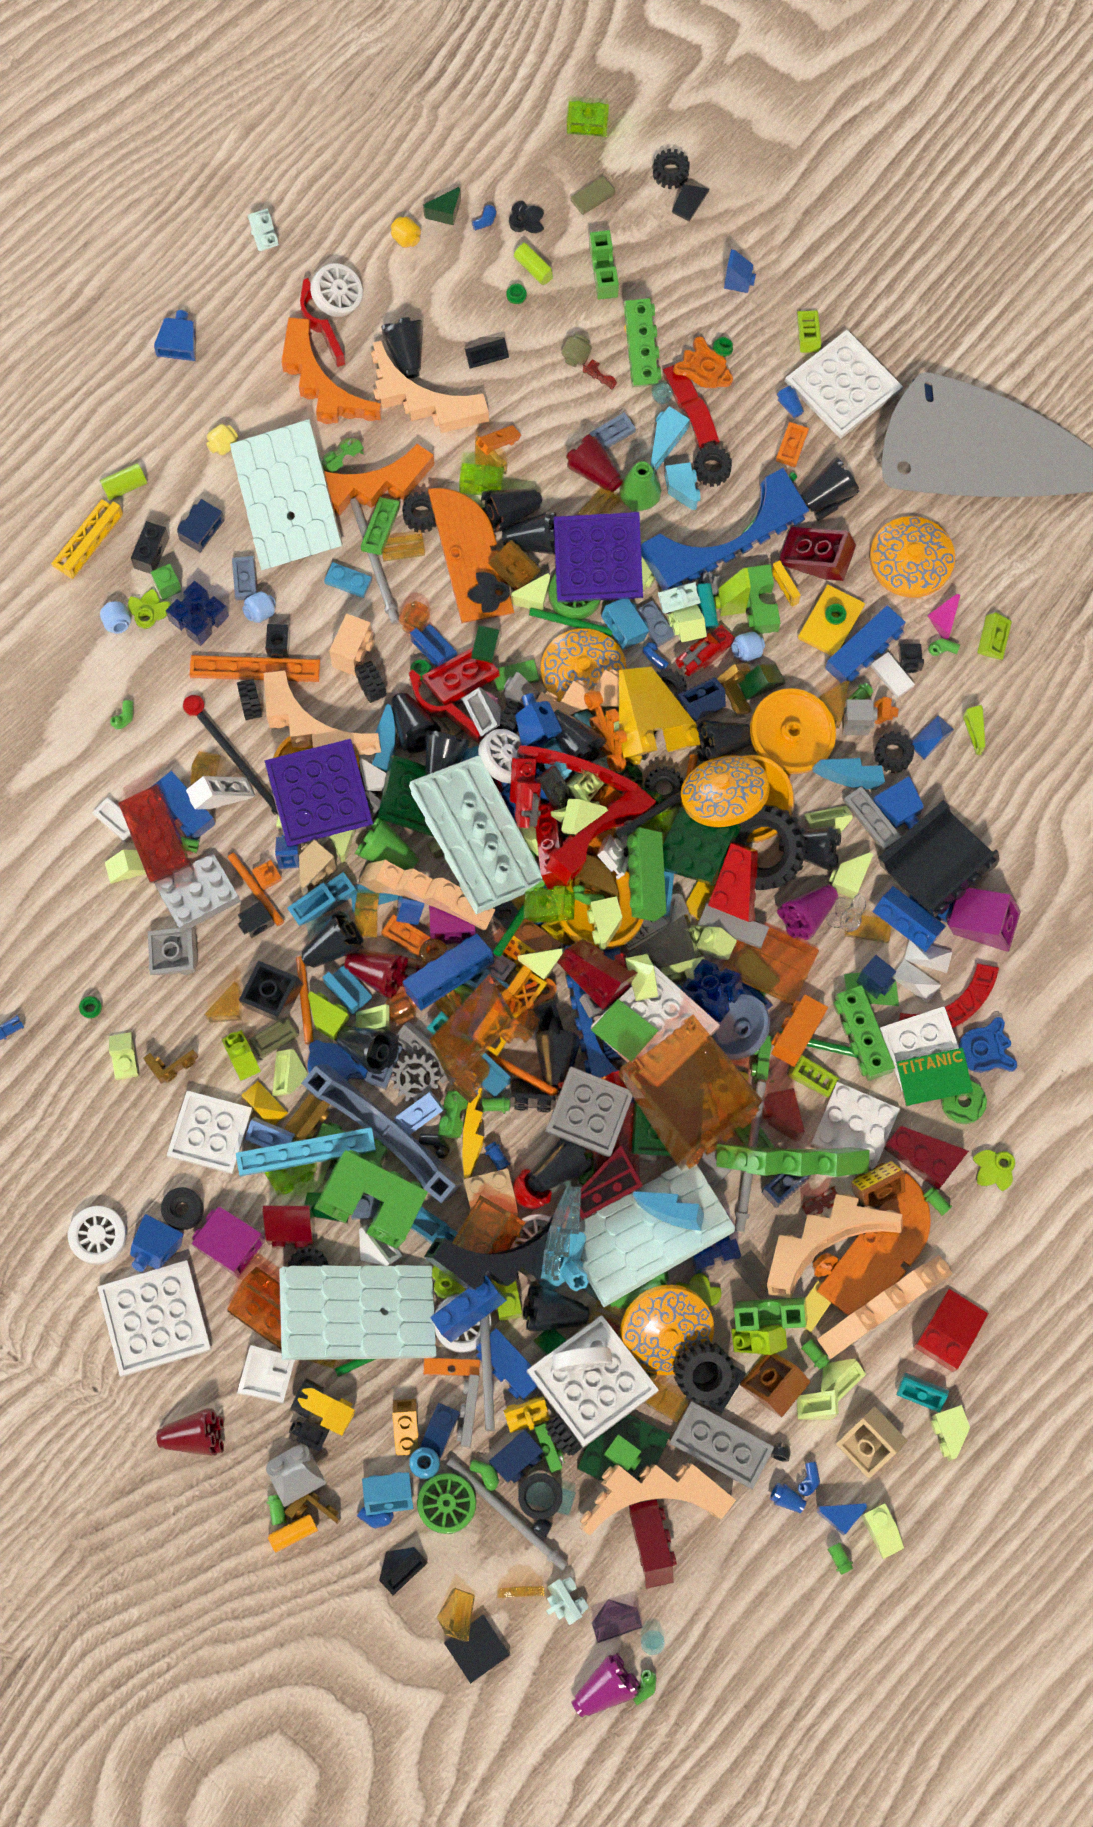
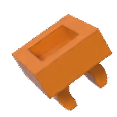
(885, 710)
(266, 875)

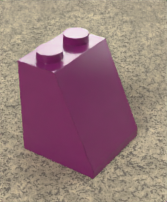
(985, 918)
(449, 927)
(228, 1241)

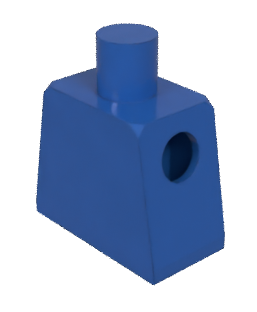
(177, 338)
(536, 722)
(900, 804)
(154, 1244)

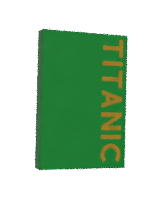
(934, 1076)

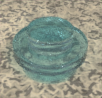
(662, 393)
(652, 1642)

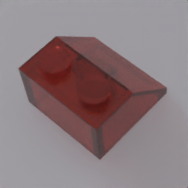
(783, 1113)

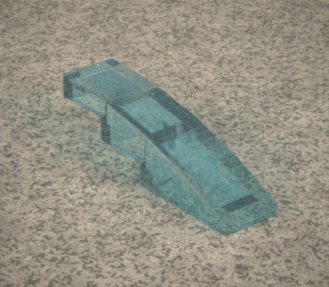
(558, 1239)

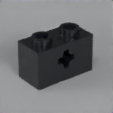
(149, 547)

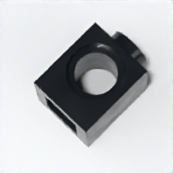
(274, 633)
(255, 920)
(503, 923)

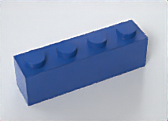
(865, 645)
(448, 971)

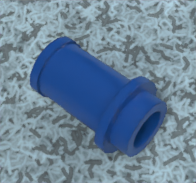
(7, 1029)
(497, 1156)

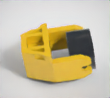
(311, 1400)

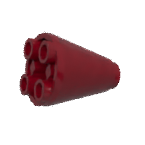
(594, 464)
(379, 971)
(194, 1434)

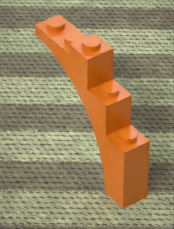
(313, 383)
(398, 478)

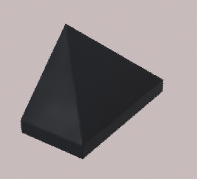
(689, 199)
(486, 351)
(548, 1016)
(400, 1567)

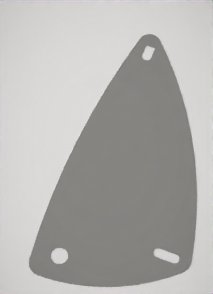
(980, 445)

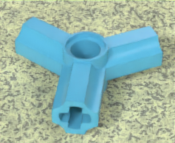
(571, 1267)

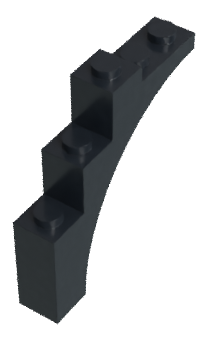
(502, 1267)

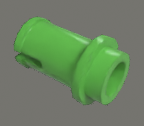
(862, 693)
(190, 844)
(496, 1104)
(937, 1201)
(815, 1354)
(276, 1510)
(840, 1558)

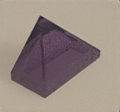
(615, 1620)

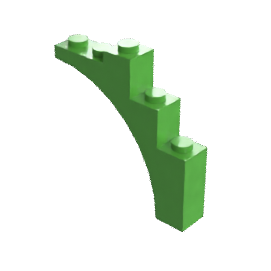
(795, 1162)

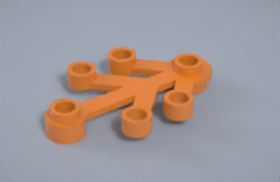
(614, 754)

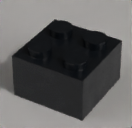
(271, 992)

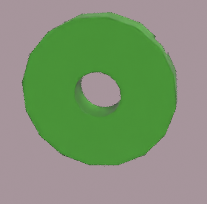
(969, 1114)

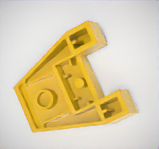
(649, 707)

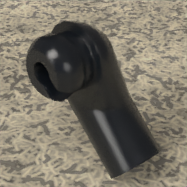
(437, 1142)

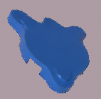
(986, 1048)
(335, 1057)

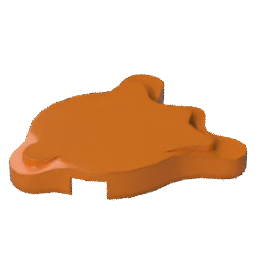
(704, 366)

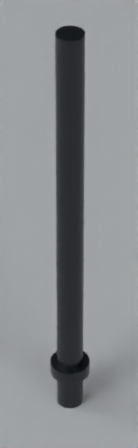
(238, 761)
(631, 825)

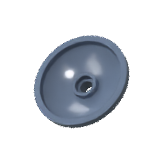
(744, 1014)

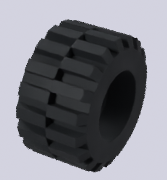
(713, 1388)

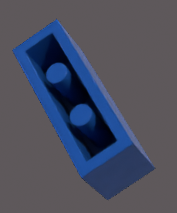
(193, 821)
(909, 918)
(468, 1309)
(509, 1366)

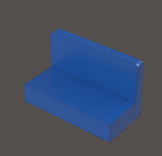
(433, 645)

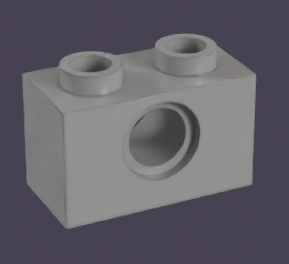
(858, 717)

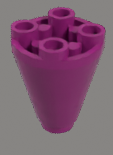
(808, 911)
(606, 1687)

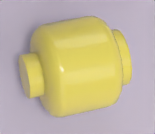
(221, 438)

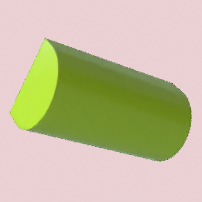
(533, 264)
(123, 481)

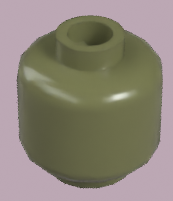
(576, 350)

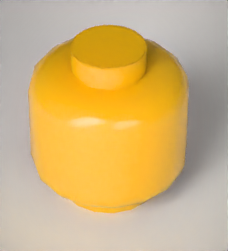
(405, 232)

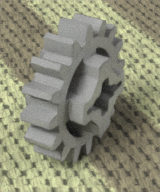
(408, 1069)

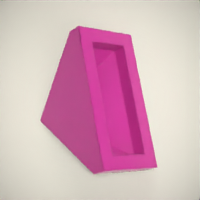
(944, 616)

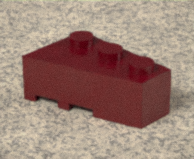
(595, 973)
(925, 1155)
(652, 1543)

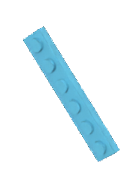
(304, 1152)

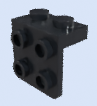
(527, 1096)

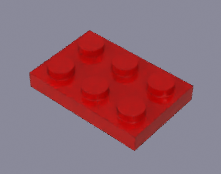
(459, 677)

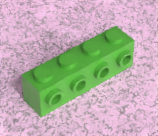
(641, 342)
(646, 874)
(864, 1033)

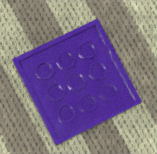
(598, 557)
(318, 792)

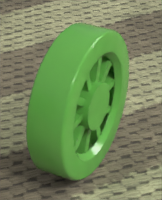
(561, 608)
(446, 1503)

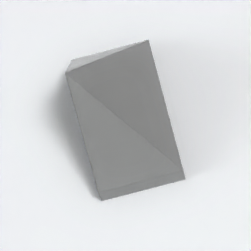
(483, 711)

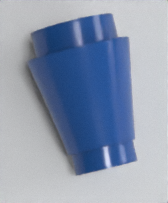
(790, 401)
(787, 1498)

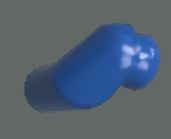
(487, 218)
(653, 657)
(812, 1480)
(377, 1520)

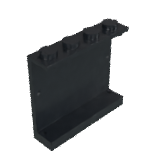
(938, 860)

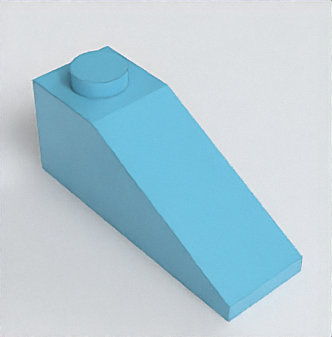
(669, 431)

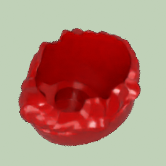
(526, 1195)

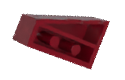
(610, 1183)

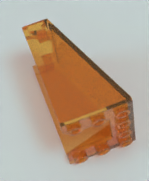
(473, 1028)
(690, 1093)

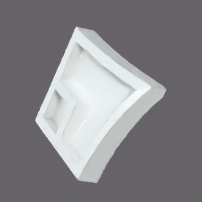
(265, 1375)

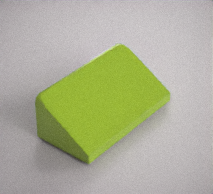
(994, 636)

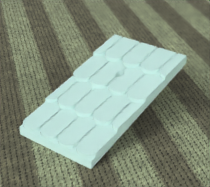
(282, 475)
(476, 834)
(633, 1247)
(357, 1312)

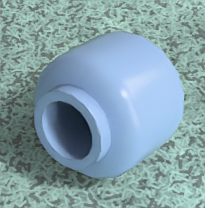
(259, 607)
(115, 617)
(748, 646)

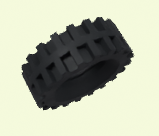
(793, 841)

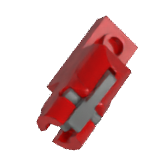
(705, 650)
(525, 792)

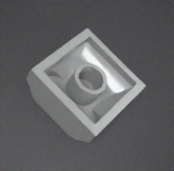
(172, 951)
(294, 1474)

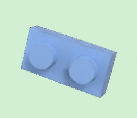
(419, 1113)

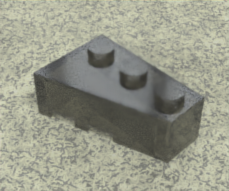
(670, 945)

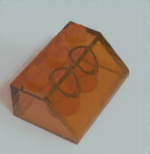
(488, 1228)
(259, 1305)

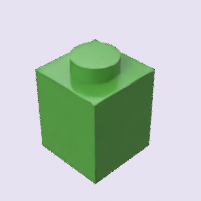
(166, 581)
(623, 1454)

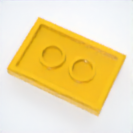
(820, 632)

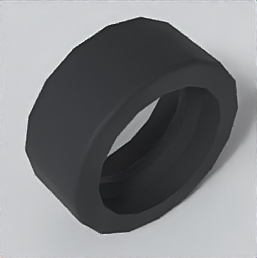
(551, 1481)

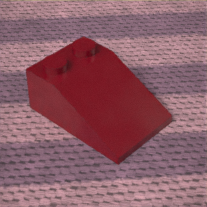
(818, 552)
(289, 1226)

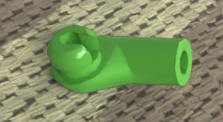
(943, 645)
(487, 1472)
(648, 1686)

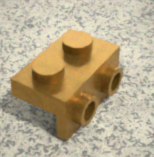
(514, 565)
(306, 1118)

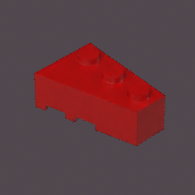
(736, 883)

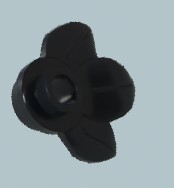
(526, 218)
(485, 592)

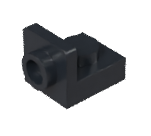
(911, 657)
(308, 1433)

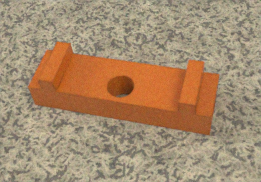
(498, 439)
(440, 1366)

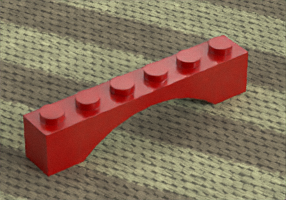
(571, 857)

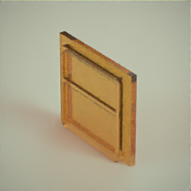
(775, 968)

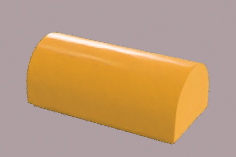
(292, 1532)

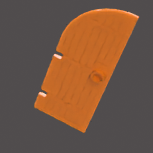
(466, 545)
(876, 1257)

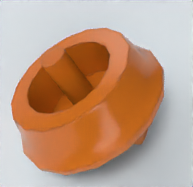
(824, 1264)

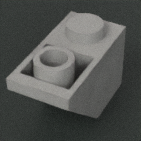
(518, 687)

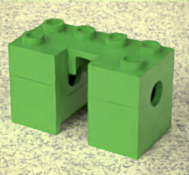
(398, 1197)

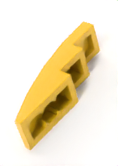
(471, 1140)

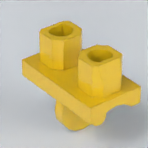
(526, 1414)

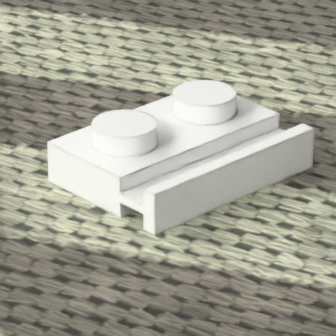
(612, 855)

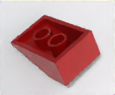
(951, 1331)

